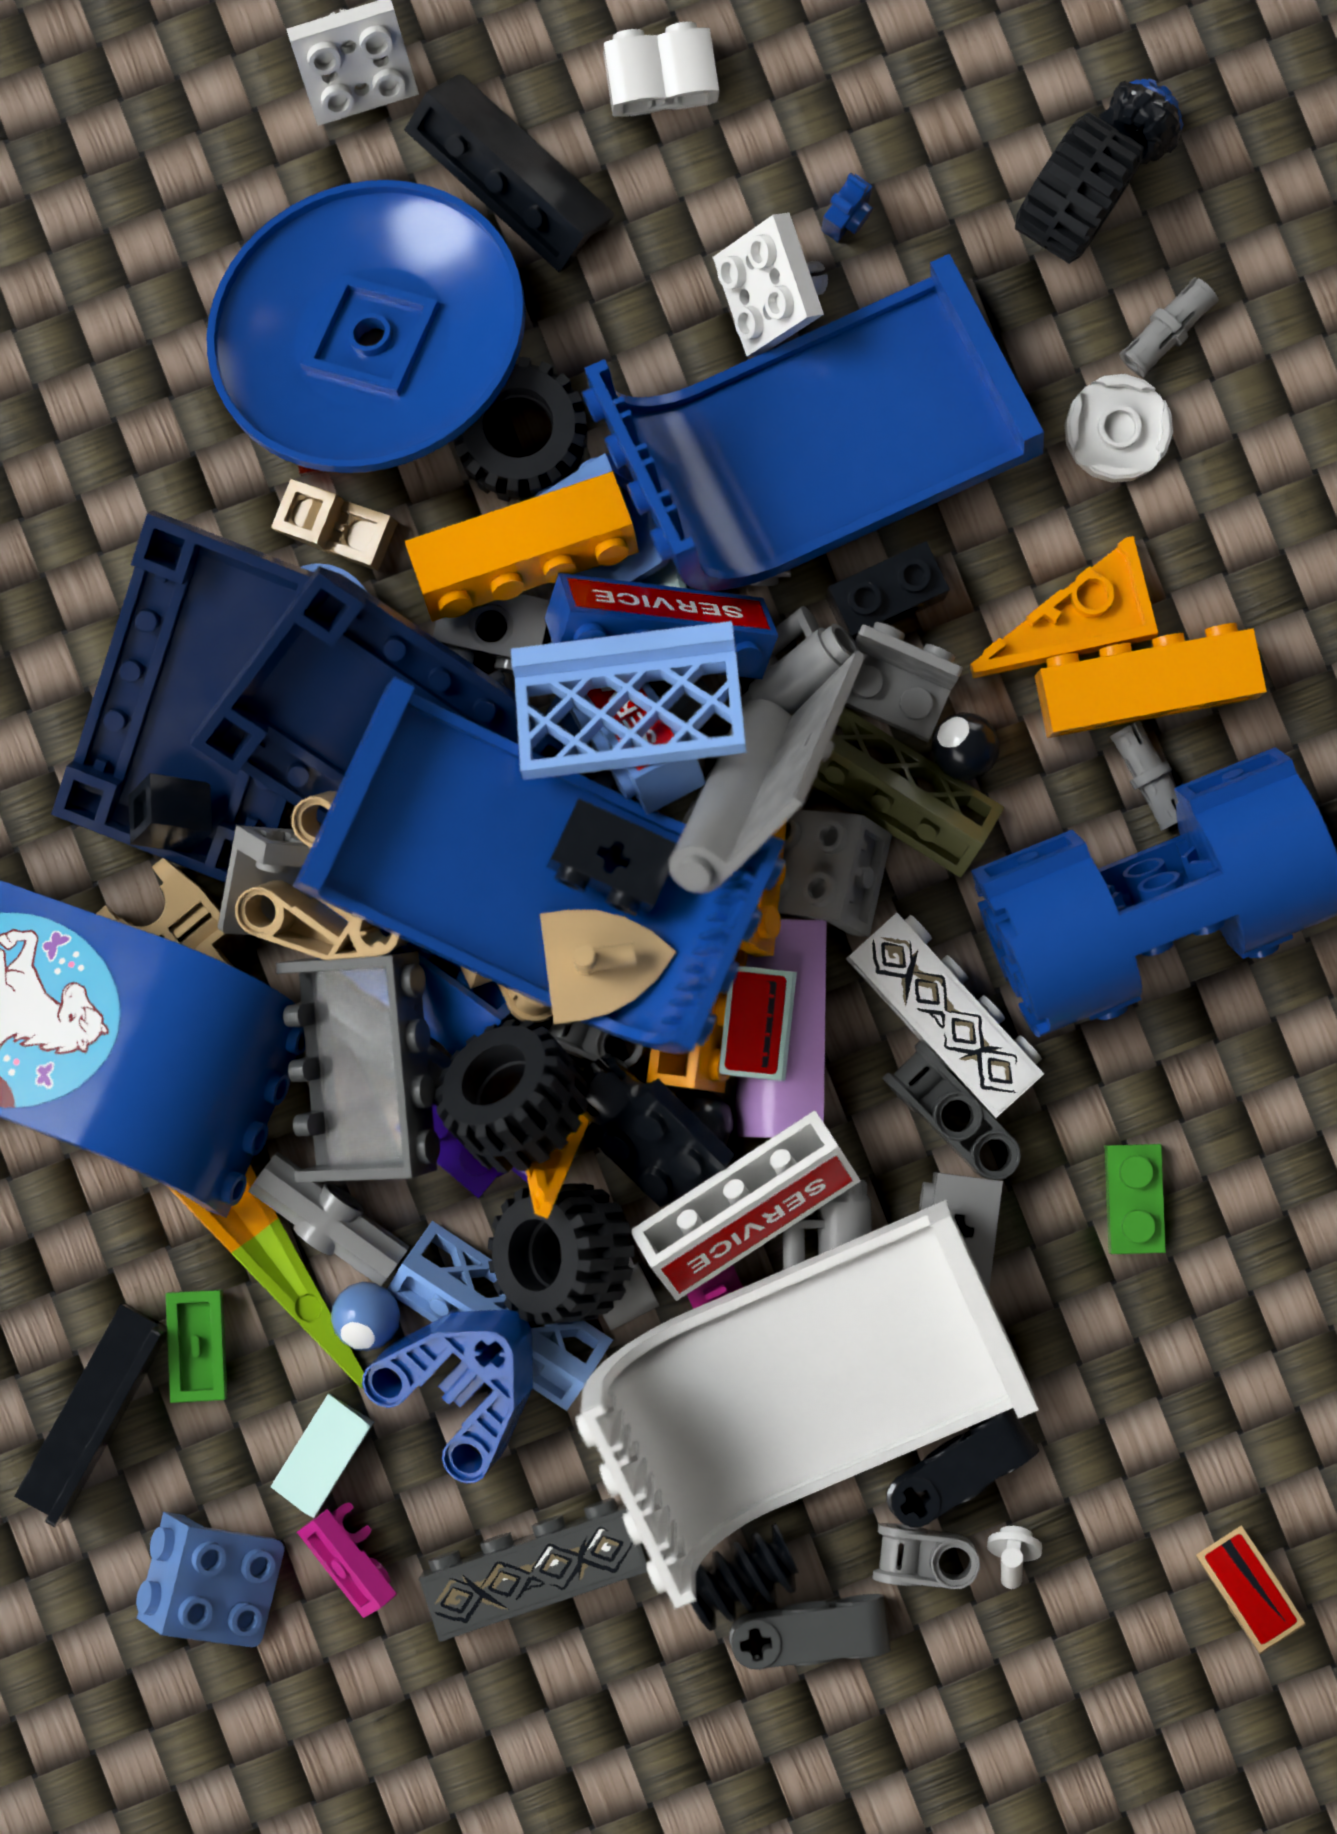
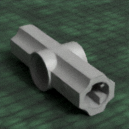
(329, 1220)

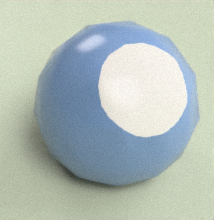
(365, 1316)

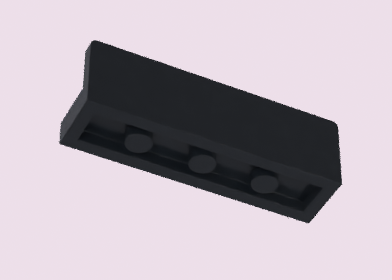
(507, 170)
(92, 1413)

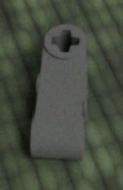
(930, 1096)
(814, 1632)

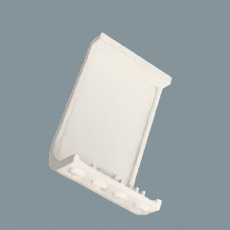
(797, 1387)

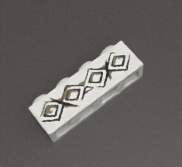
(945, 1015)

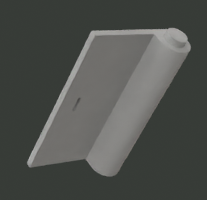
(762, 788)

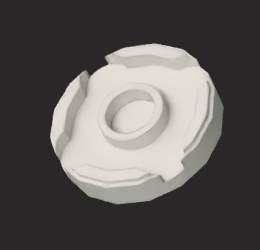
(1118, 428)

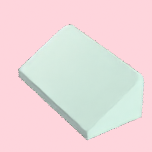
(321, 1455)

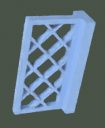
(625, 666)

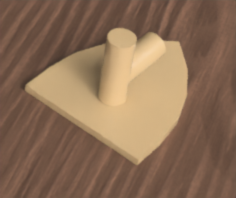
(598, 962)

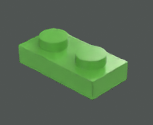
(1134, 1199)
(196, 1346)

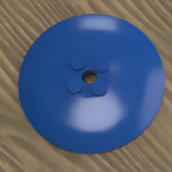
(353, 263)

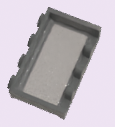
(364, 1067)

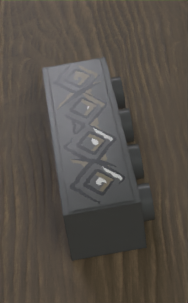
(530, 1571)

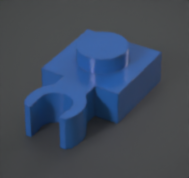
(848, 208)

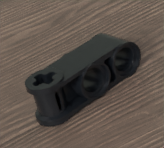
(962, 1468)

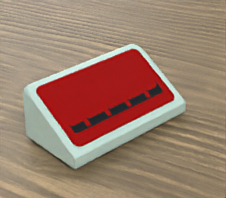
(758, 1024)

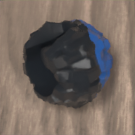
(1147, 116)

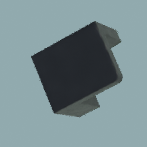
(170, 813)

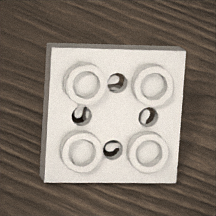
(350, 51)
(770, 284)

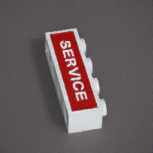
(744, 1206)

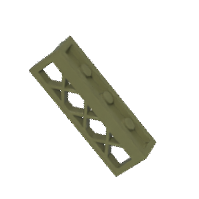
(894, 802)

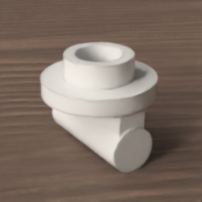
(1014, 1547)

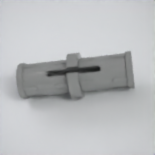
(1169, 327)
(1148, 772)

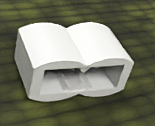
(660, 70)

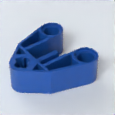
(492, 1350)

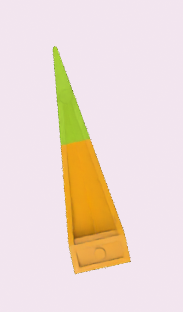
(264, 1248)

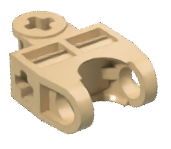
(188, 914)

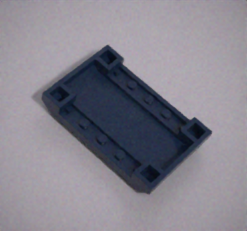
(178, 644)
(317, 682)

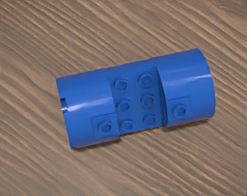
(1244, 864)

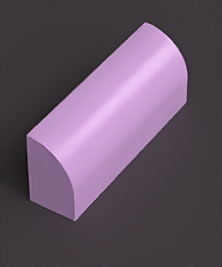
(772, 1106)

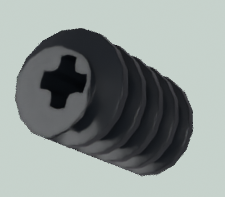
(743, 1578)

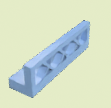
(446, 1290)

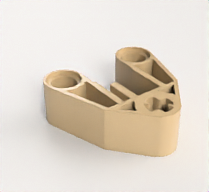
(303, 921)

